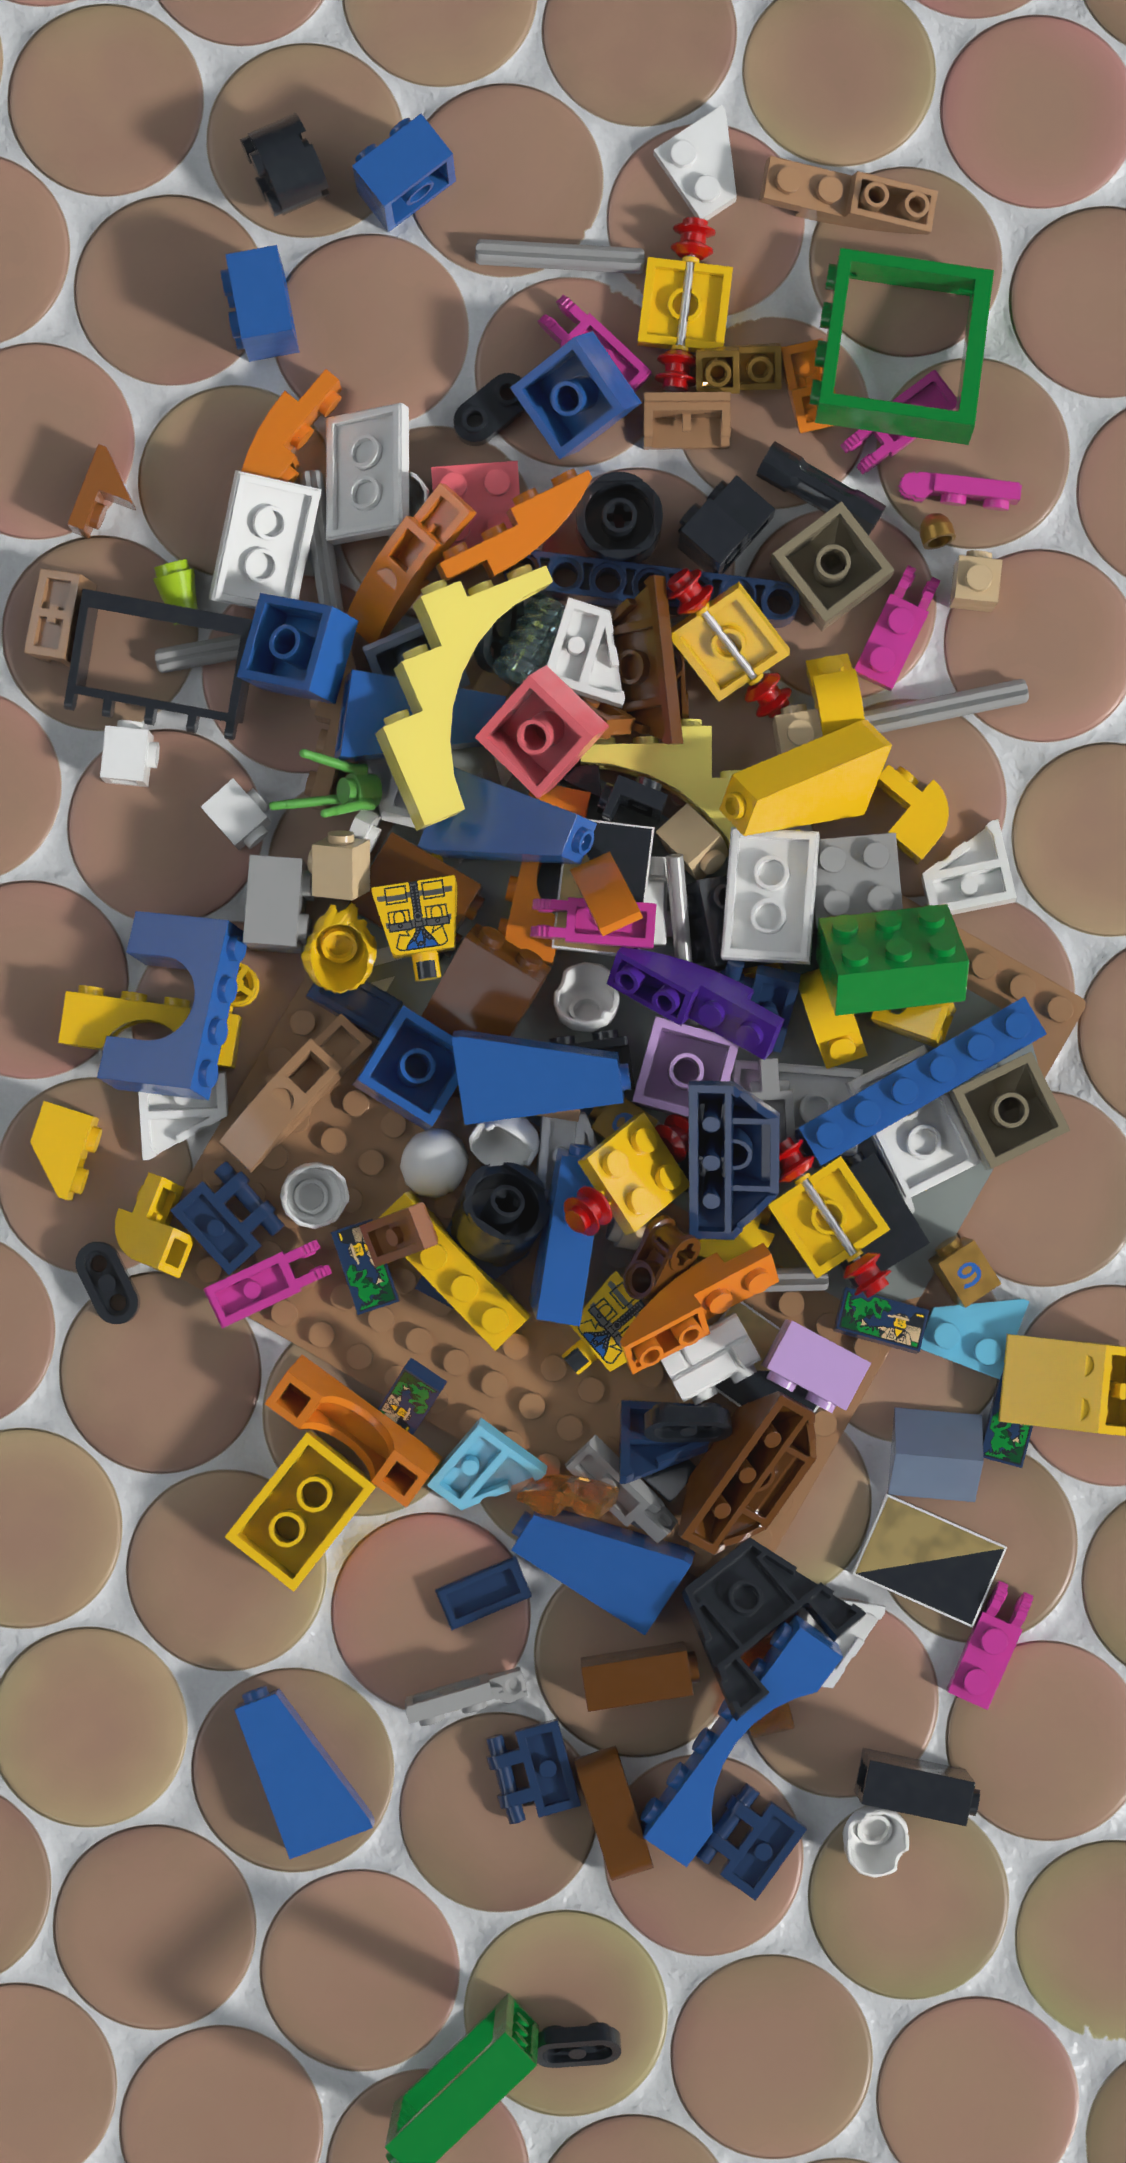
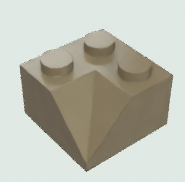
(832, 566)
(1008, 1111)

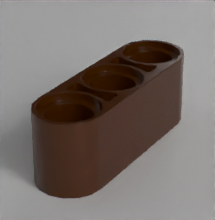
(613, 1813)

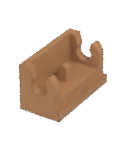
(686, 420)
(55, 615)

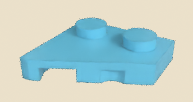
(974, 1334)
(483, 1466)

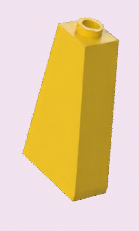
(809, 783)

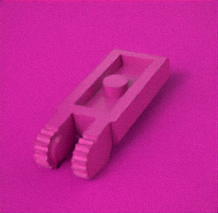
(630, 366)
(927, 392)
(956, 489)
(895, 633)
(583, 930)
(262, 1285)
(988, 1649)

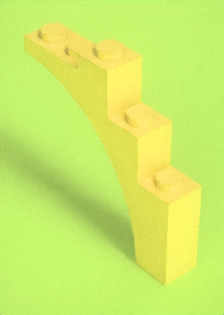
(420, 744)
(678, 768)

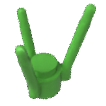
(354, 792)

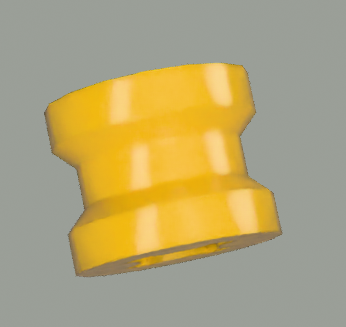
(250, 990)

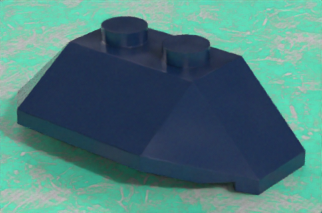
(730, 1158)

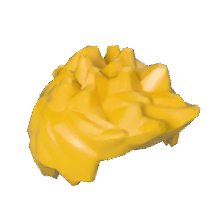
(340, 950)

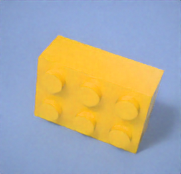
(301, 1510)

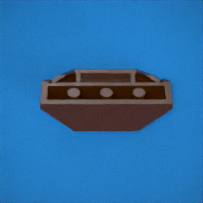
(749, 1474)

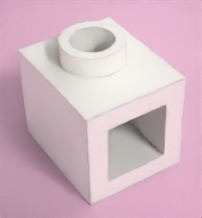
(128, 754)
(239, 814)

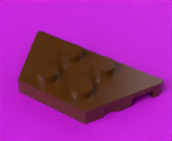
(648, 662)

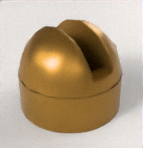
(936, 531)

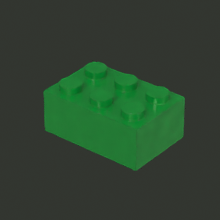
(892, 959)

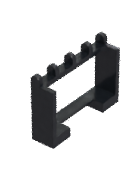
(82, 648)

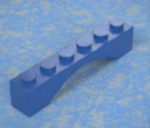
(920, 1082)
(791, 1669)

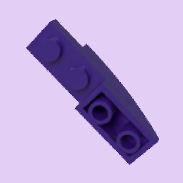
(695, 992)

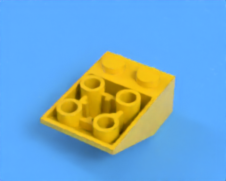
(1064, 1385)

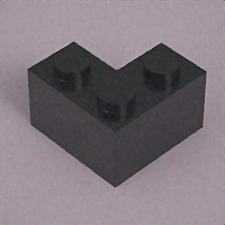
(723, 525)

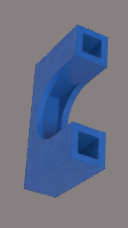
(188, 1058)

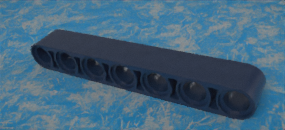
(633, 574)

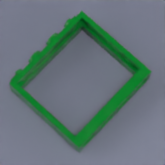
(894, 416)
(463, 2085)

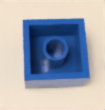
(403, 171)
(263, 312)
(575, 394)
(297, 648)
(411, 1069)

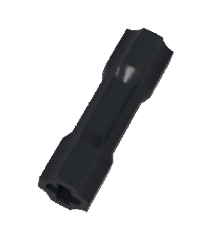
(794, 475)

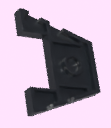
(745, 1602)

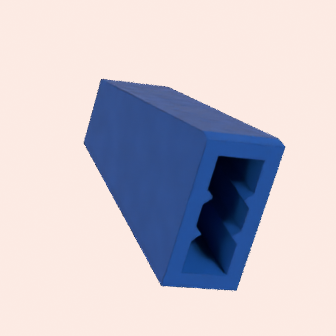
(375, 696)
(508, 827)
(530, 1077)
(562, 1254)
(605, 1563)
(301, 1781)

